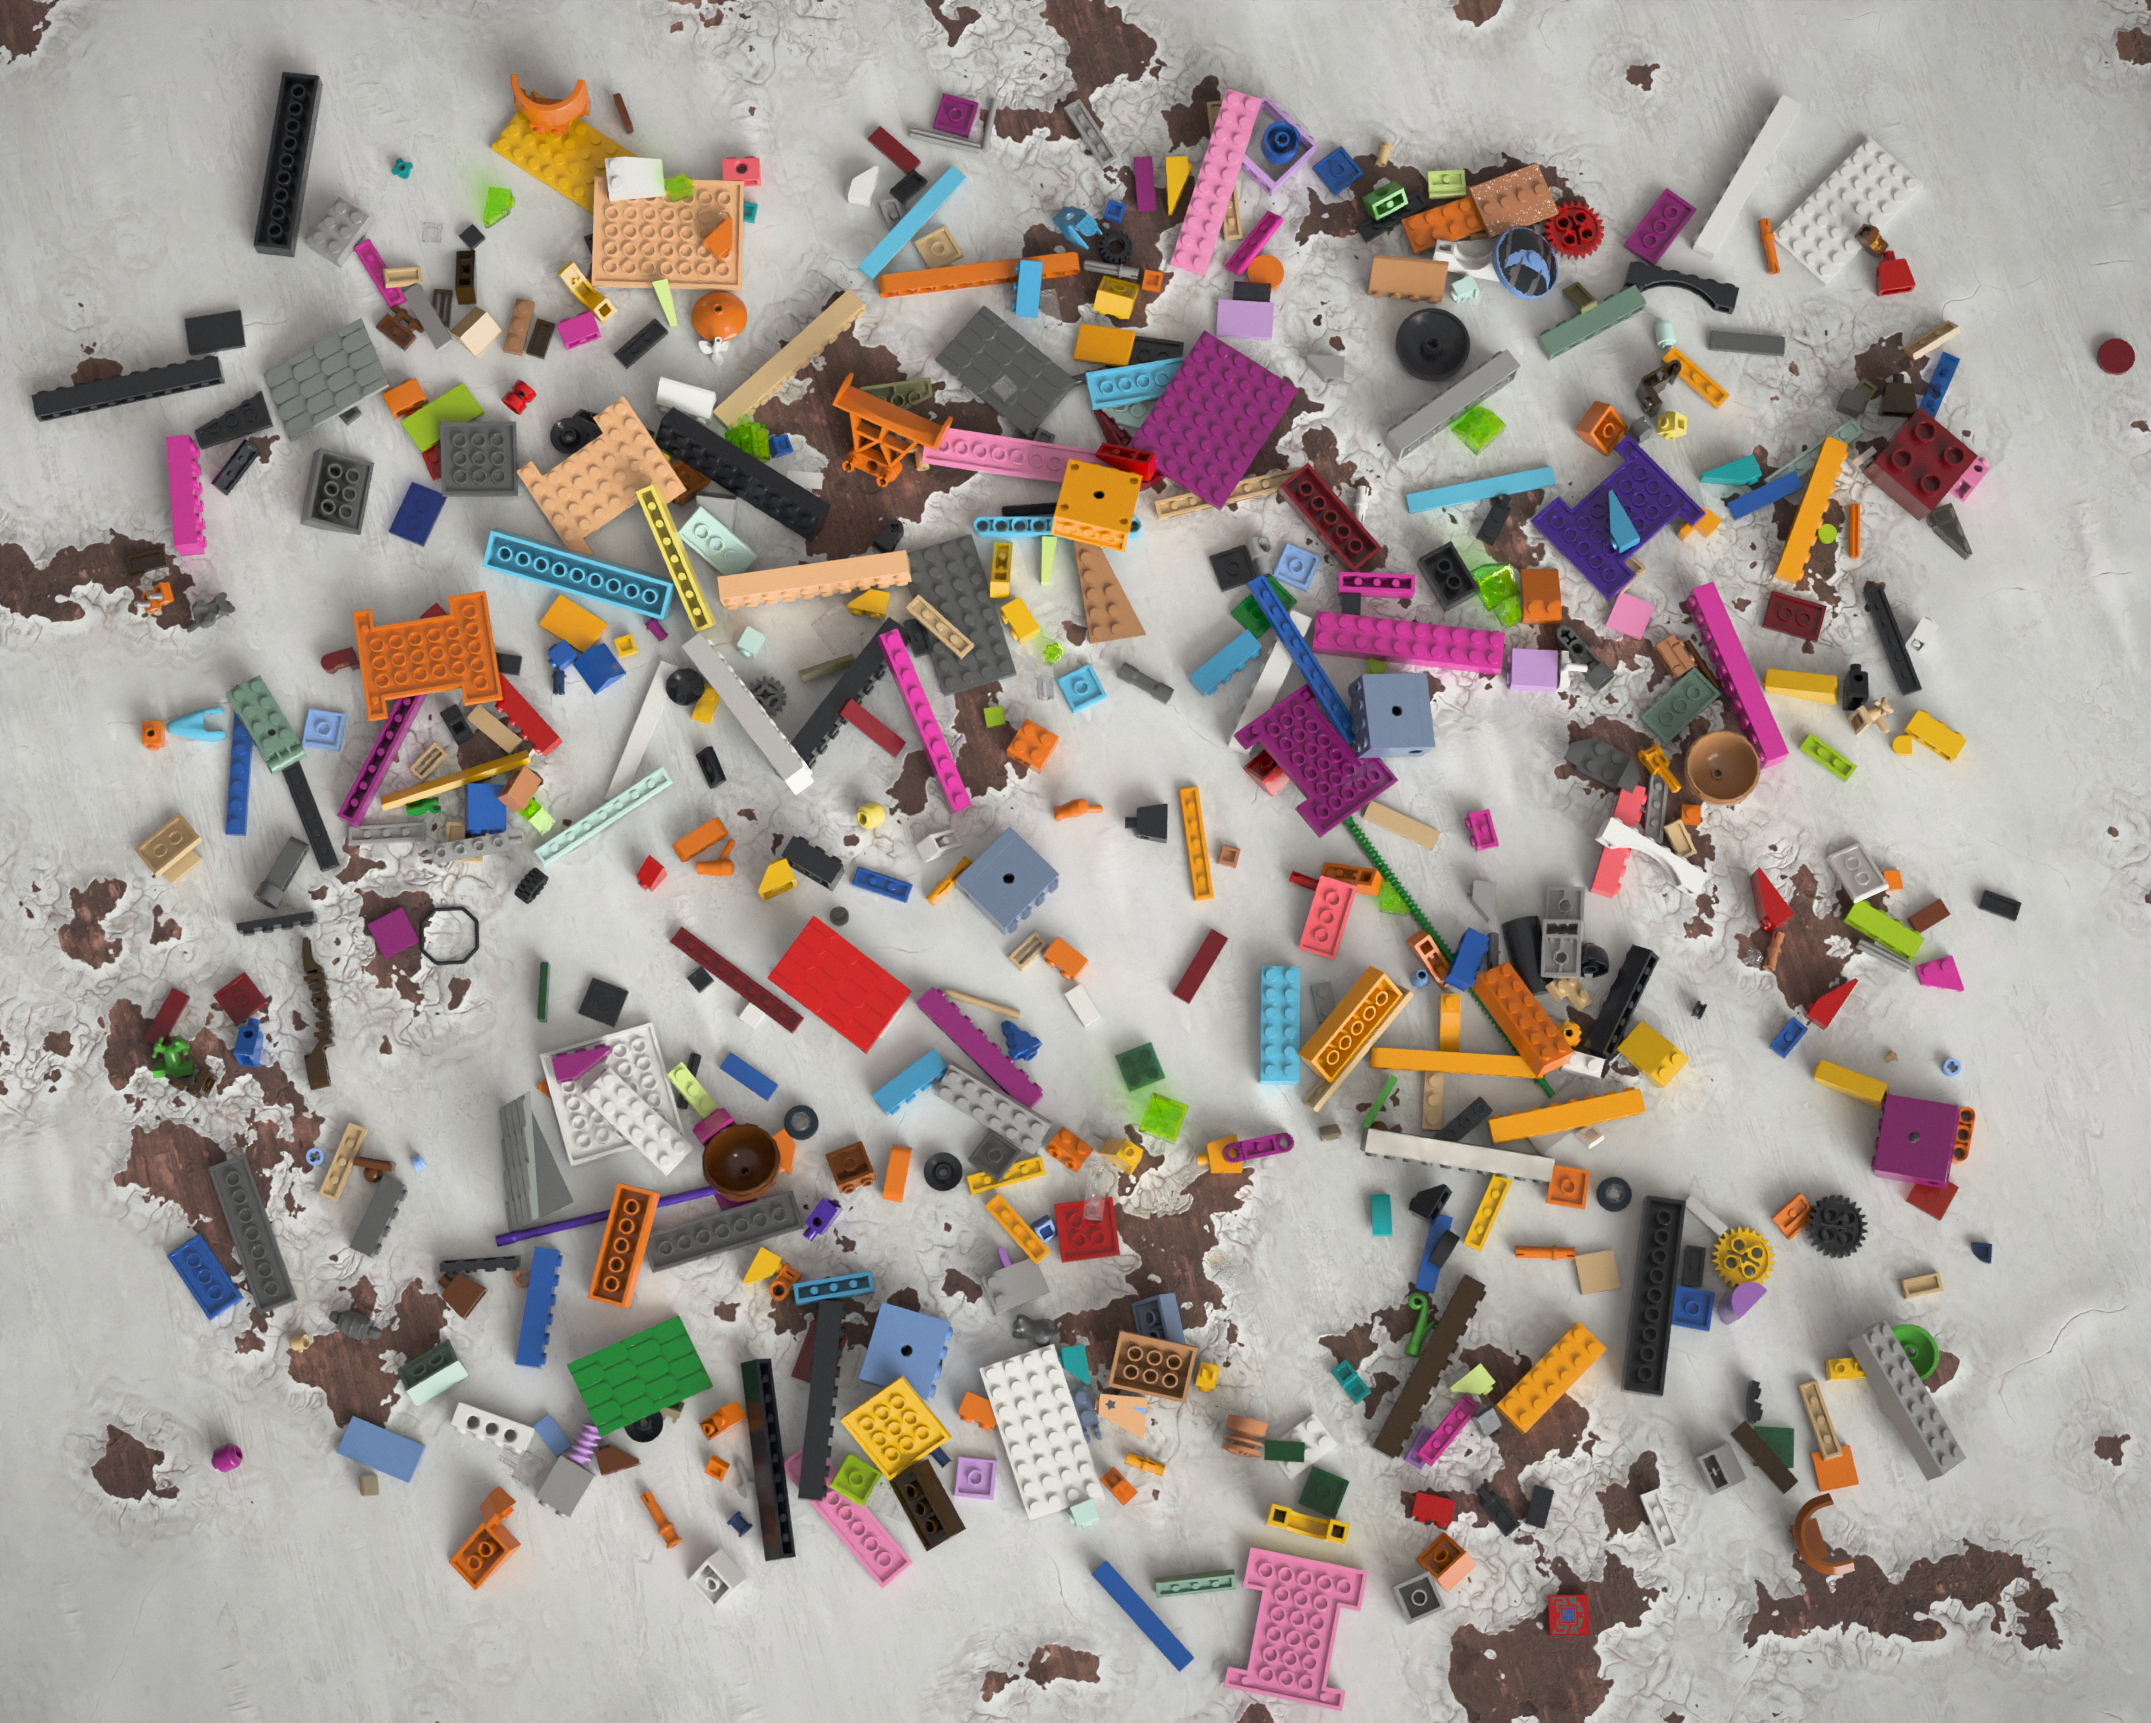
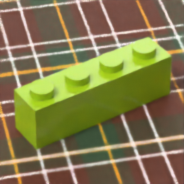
(1884, 929)

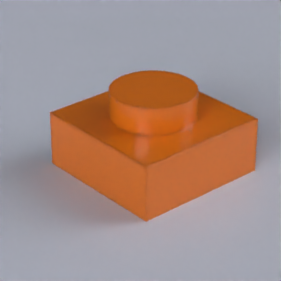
(1152, 281)
(1691, 814)
(717, 1468)

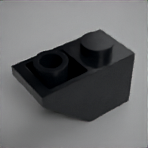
(457, 724)

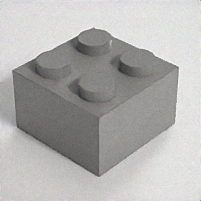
(1418, 1597)

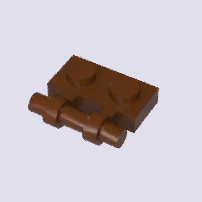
(396, 332)

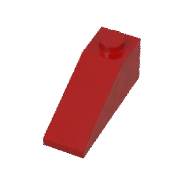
(1128, 459)
(1826, 1007)

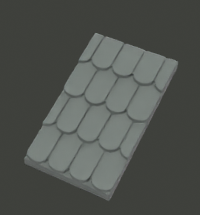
(326, 380)
(530, 1173)

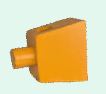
(1215, 1159)

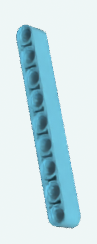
(1028, 531)

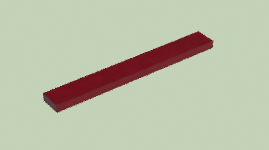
(737, 980)

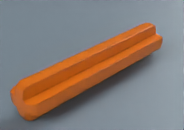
(1854, 531)

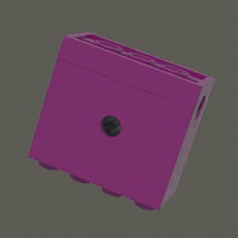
(1920, 1162)

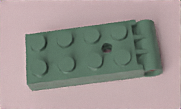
(259, 716)

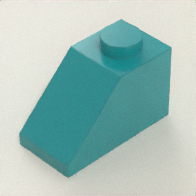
(1075, 1363)

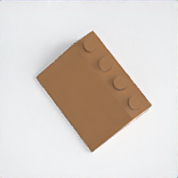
(1407, 278)
(1152, 1366)

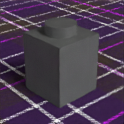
(1852, 403)

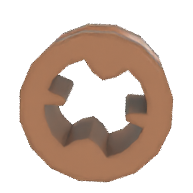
(518, 1274)

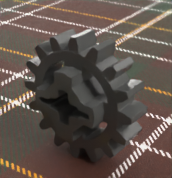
(773, 695)

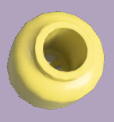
(870, 815)

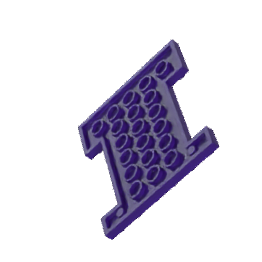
(1583, 532)

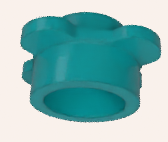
(402, 173)

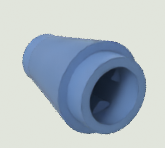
(1418, 982)

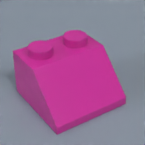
(707, 1129)

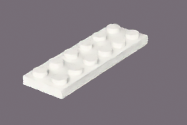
(637, 1122)

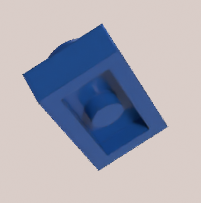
(1788, 1037)

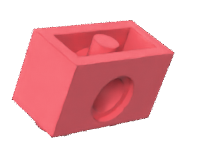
(751, 176)

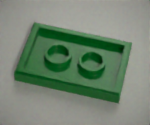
(1251, 616)

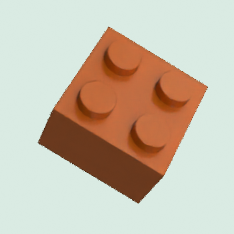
(1032, 745)

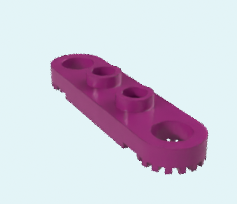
(1258, 1147)

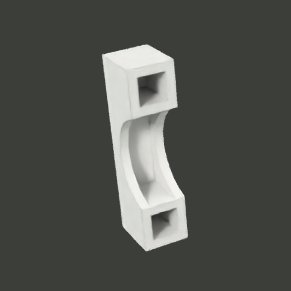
(1462, 264)

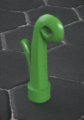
(1420, 1330)

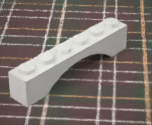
(1684, 875)

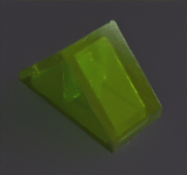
(1392, 902)

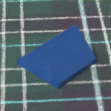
(599, 668)

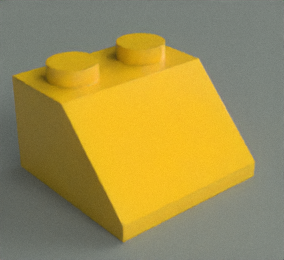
(1115, 297)
(777, 879)

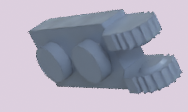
(1085, 1411)

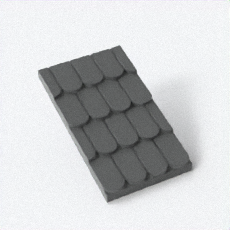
(992, 349)

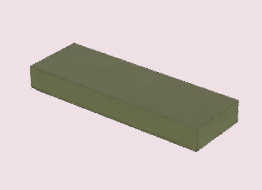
(826, 668)

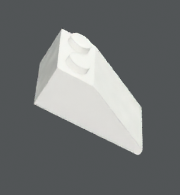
(634, 178)

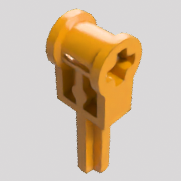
(1658, 763)

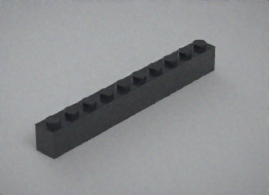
(128, 388)
(821, 1401)
(768, 1459)

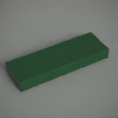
(543, 992)

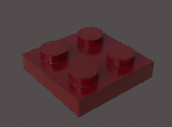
(240, 999)

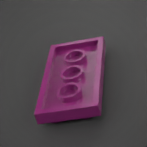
(1660, 227)

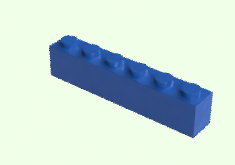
(538, 1308)

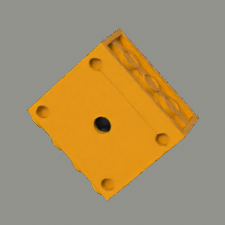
(1096, 505)

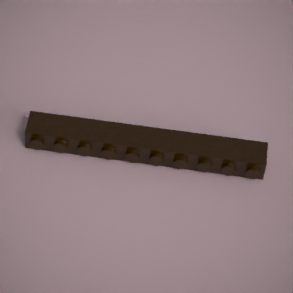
(1428, 1367)

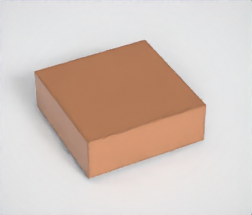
(1229, 856)

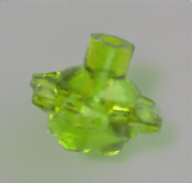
(1053, 652)

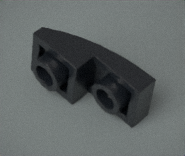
(1753, 1408)

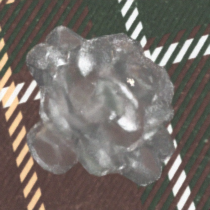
(1753, 957)

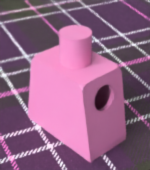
(1972, 476)

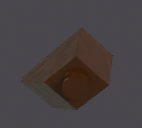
(614, 1460)

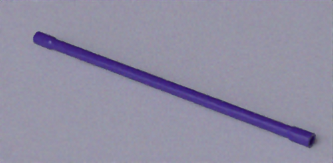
(512, 1237)

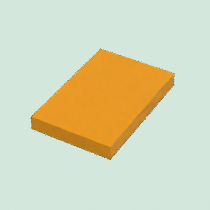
(1104, 345)
(573, 623)

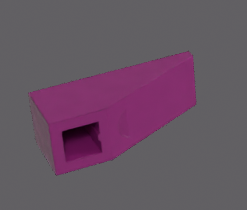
(575, 1065)

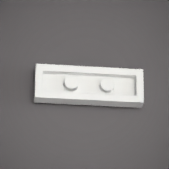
(1660, 1520)

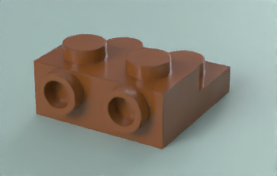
(692, 480)
(851, 1167)

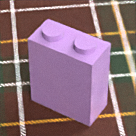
(1532, 670)

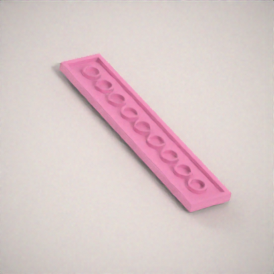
(1216, 182)
(1007, 456)

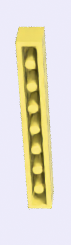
(676, 558)

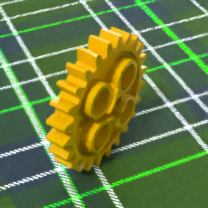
(1749, 1241)

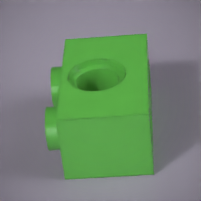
(1385, 200)

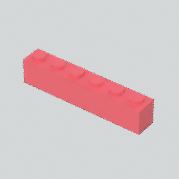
(1611, 860)

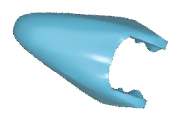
(192, 726)

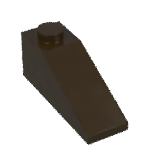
(466, 277)

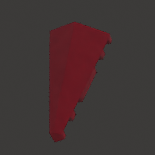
(1116, 436)

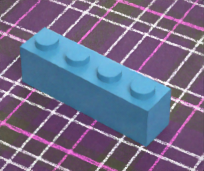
(1225, 663)
(910, 1082)
(834, 1288)

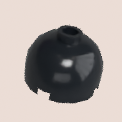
(1593, 960)

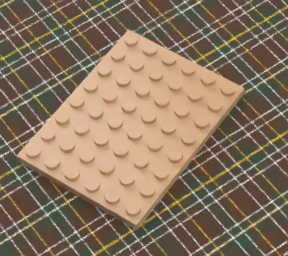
(664, 240)

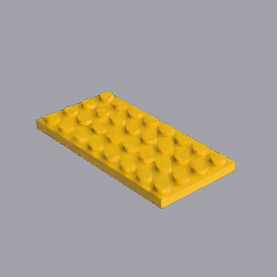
(561, 162)

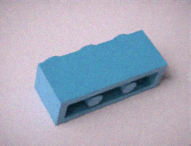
(1027, 288)

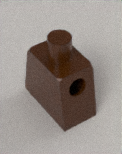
(461, 1294)

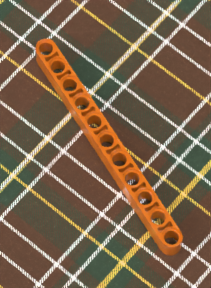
(972, 275)

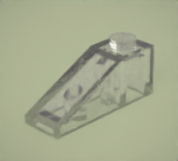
(1096, 1188)

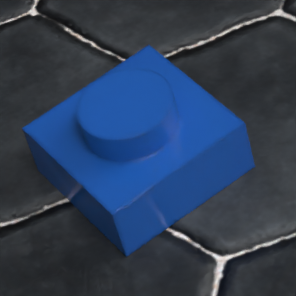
(1114, 211)

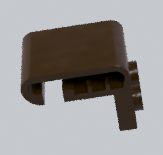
(1651, 385)

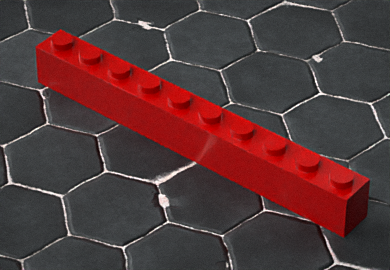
(517, 709)

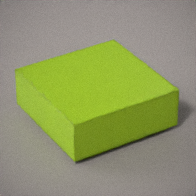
(994, 716)

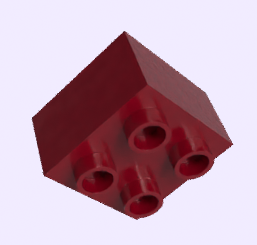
(1919, 464)

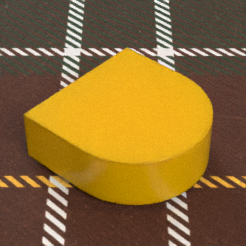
(1902, 745)

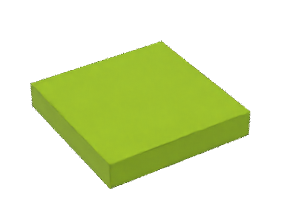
(855, 1479)

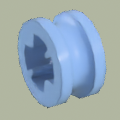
(1955, 1063)
(316, 1162)
(418, 1163)

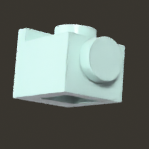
(1464, 289)

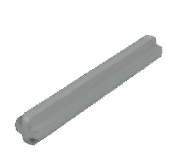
(945, 140)

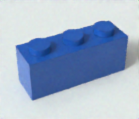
(1467, 959)

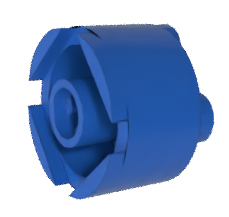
(1284, 133)

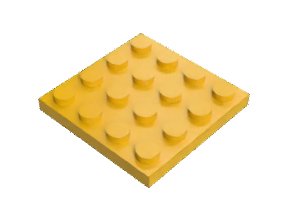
(895, 1427)

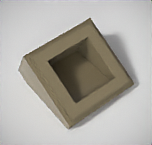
(1330, 1132)
(369, 1485)

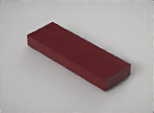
(894, 150)
(167, 1016)

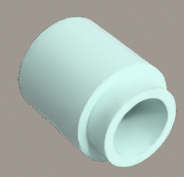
(1664, 333)

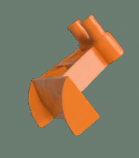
(890, 418)

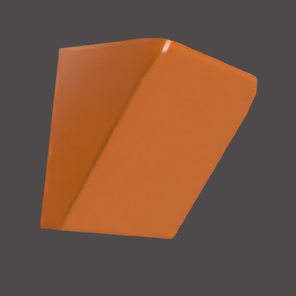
(1893, 879)

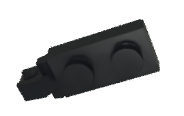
(1494, 521)
(1497, 1511)

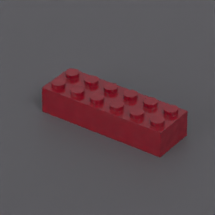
(1329, 518)

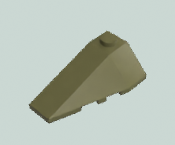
(902, 393)

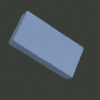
(552, 1435)

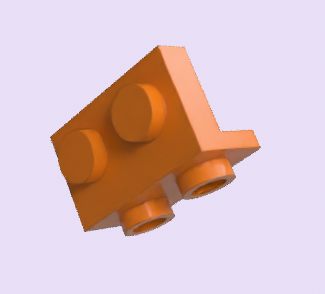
(1069, 1149)

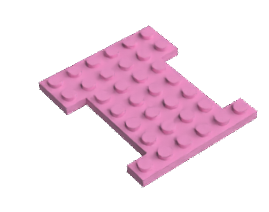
(1296, 1626)

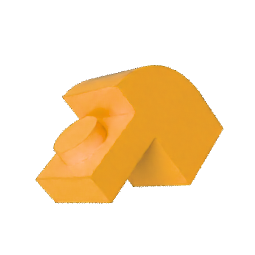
(1704, 526)

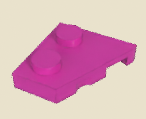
(1940, 974)

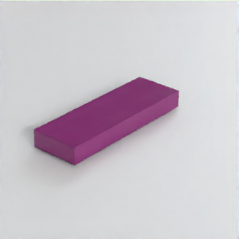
(1144, 184)

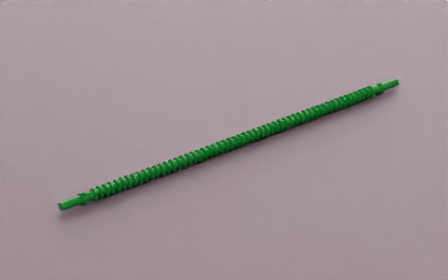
(1426, 926)

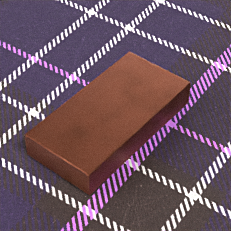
(623, 113)
(1929, 916)

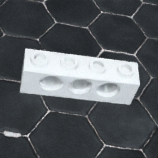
(465, 1412)

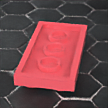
(1327, 917)

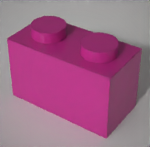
(578, 330)

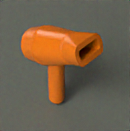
(1074, 809)
(718, 867)

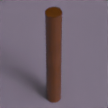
(1701, 664)

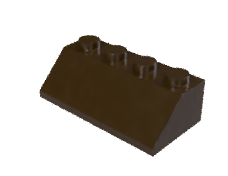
(927, 1505)

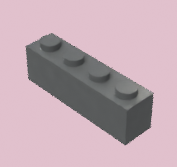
(378, 1217)

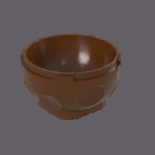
(741, 1150)

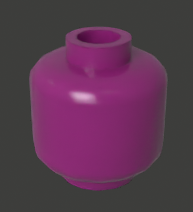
(227, 1457)

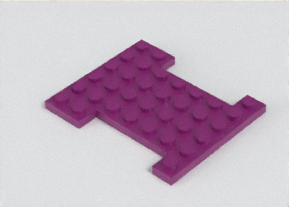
(1317, 761)

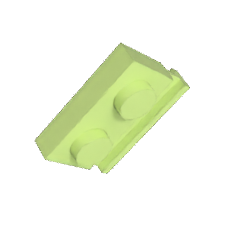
(1446, 184)

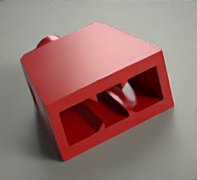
(1893, 276)

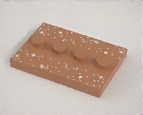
(1513, 200)

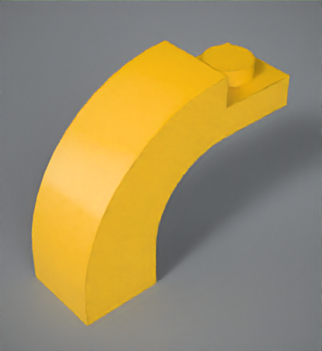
(585, 292)

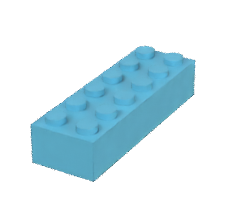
(1279, 1025)

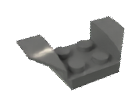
(1603, 764)

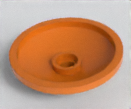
(724, 323)

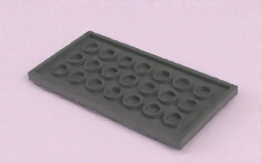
(956, 586)

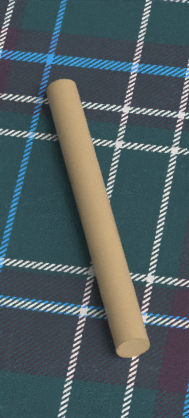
(982, 1003)

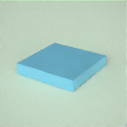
(1081, 688)

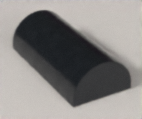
(1524, 951)

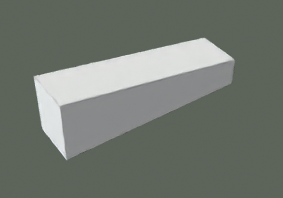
(1709, 1220)

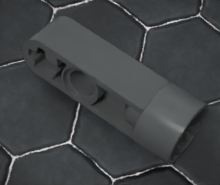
(1598, 672)
(278, 879)

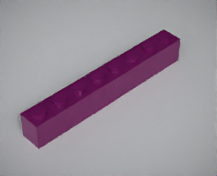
(380, 759)
(978, 1048)

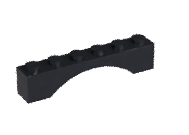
(1718, 295)

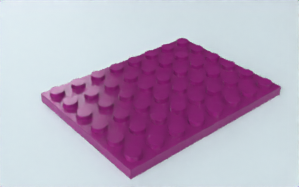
(1213, 419)

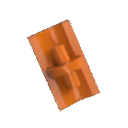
(1118, 1486)

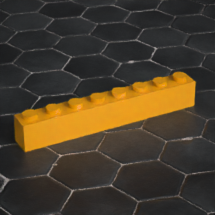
(1810, 510)
(1565, 1117)

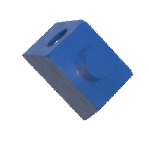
(249, 1044)

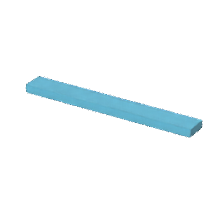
(911, 223)
(1480, 490)

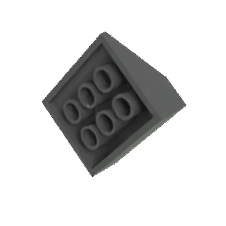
(336, 492)

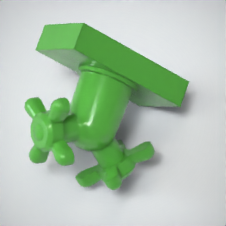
(172, 1063)

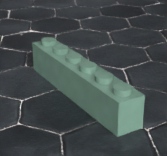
(1591, 323)

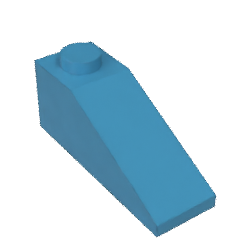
(1621, 529)

